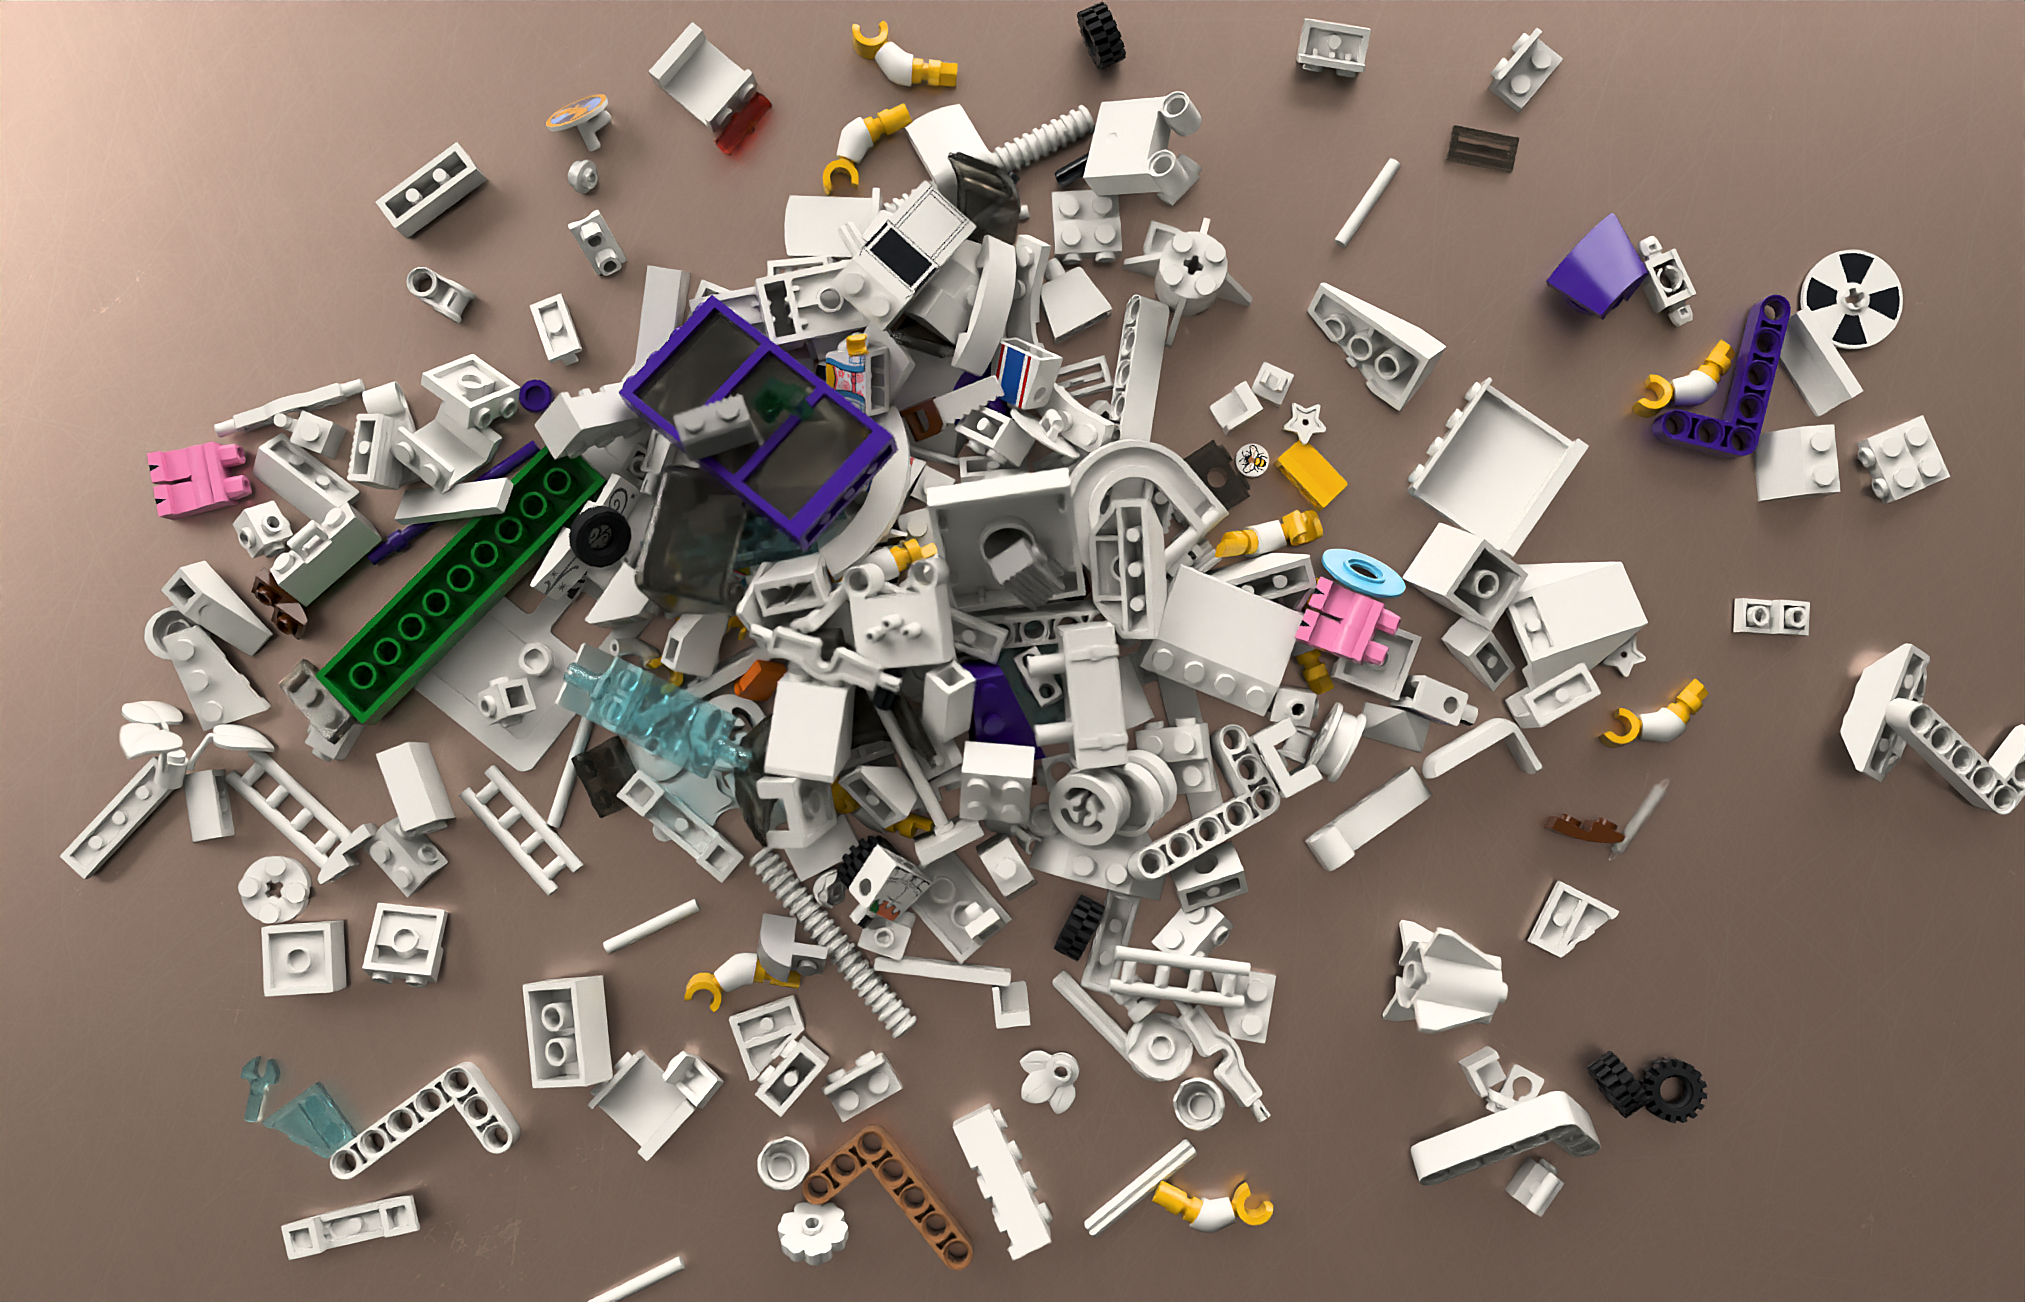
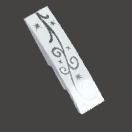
(561, 566)

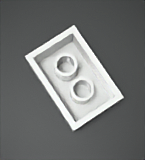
(567, 1032)

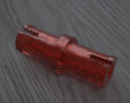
(743, 123)

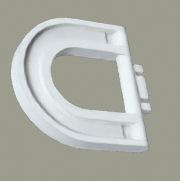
(1167, 472)

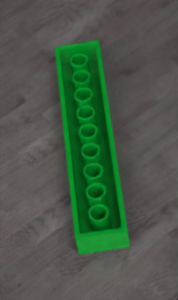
(459, 586)

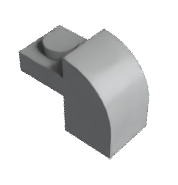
(781, 954)

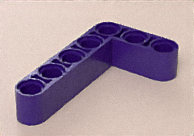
(1740, 391)

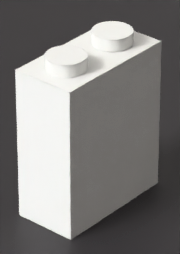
(416, 787)

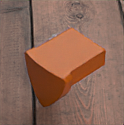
(759, 680)

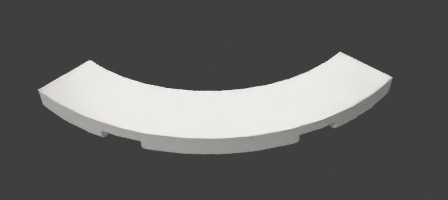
(880, 507)

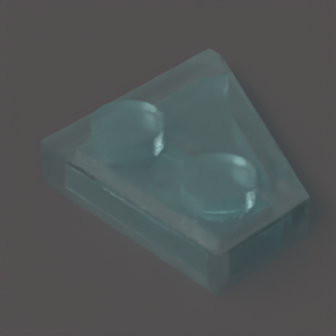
(313, 1121)

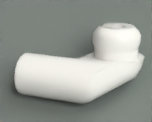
(636, 647)

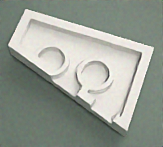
(210, 681)

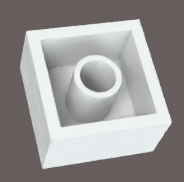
(996, 782)

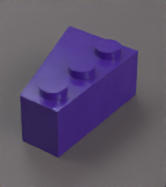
(995, 710)

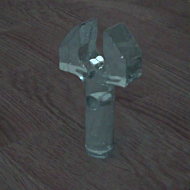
(258, 1085)

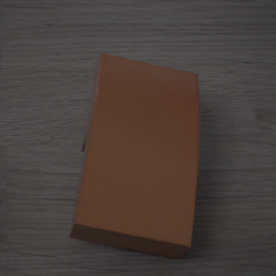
(287, 612)
(1591, 830)

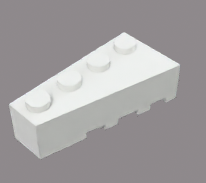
(1003, 1180)

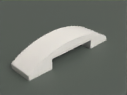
(991, 307)
(681, 824)
(350, 1226)

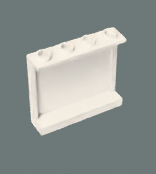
(1495, 468)

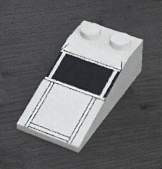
(903, 256)

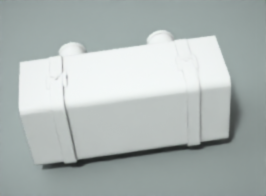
(1090, 692)

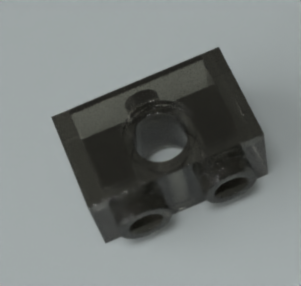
(1217, 458)

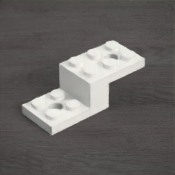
(790, 308)

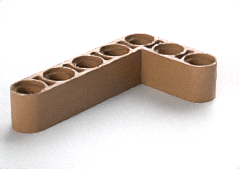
(896, 1186)

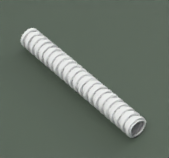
(1031, 145)
(827, 935)

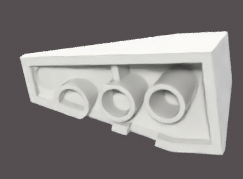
(957, 277)
(1383, 347)

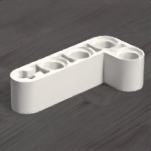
(1342, 836)

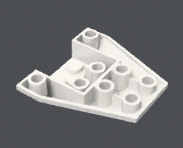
(1572, 616)

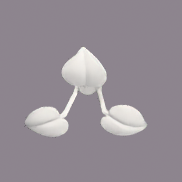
(144, 738)

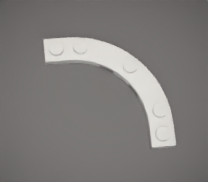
(1080, 424)

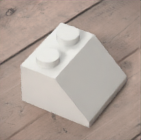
(1797, 463)

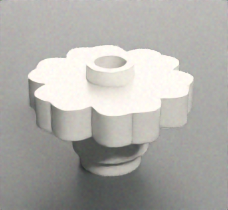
(813, 1232)

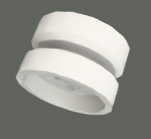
(1150, 790)

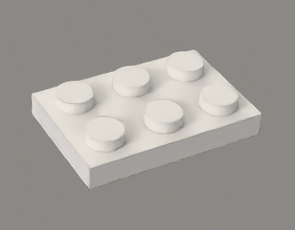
(944, 903)

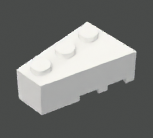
(586, 421)

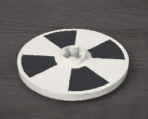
(1857, 275)

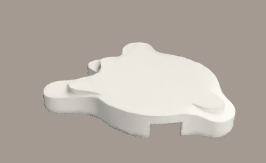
(704, 796)

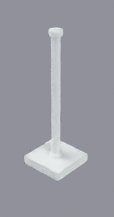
(946, 834)

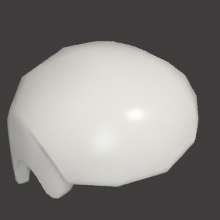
(1199, 1104)
(783, 1164)

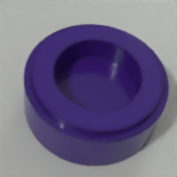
(536, 396)

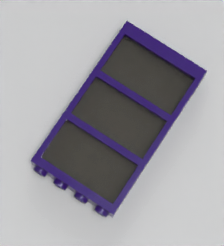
(797, 469)

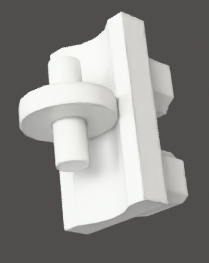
(598, 244)

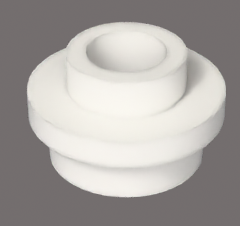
(583, 176)

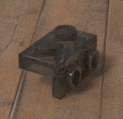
(604, 773)

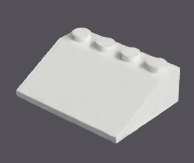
(1222, 640)

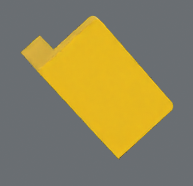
(1310, 474)

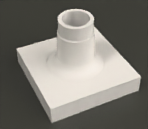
(988, 516)

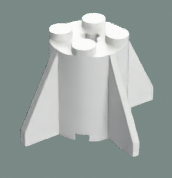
(1190, 275)
(1444, 981)

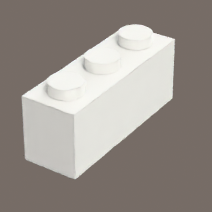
(431, 190)

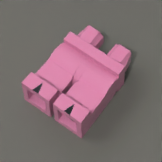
(197, 479)
(1358, 624)

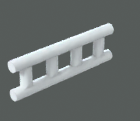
(268, 806)
(542, 833)
(1193, 992)

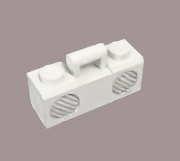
(324, 553)

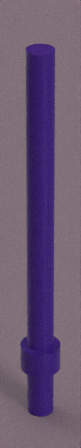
(400, 539)

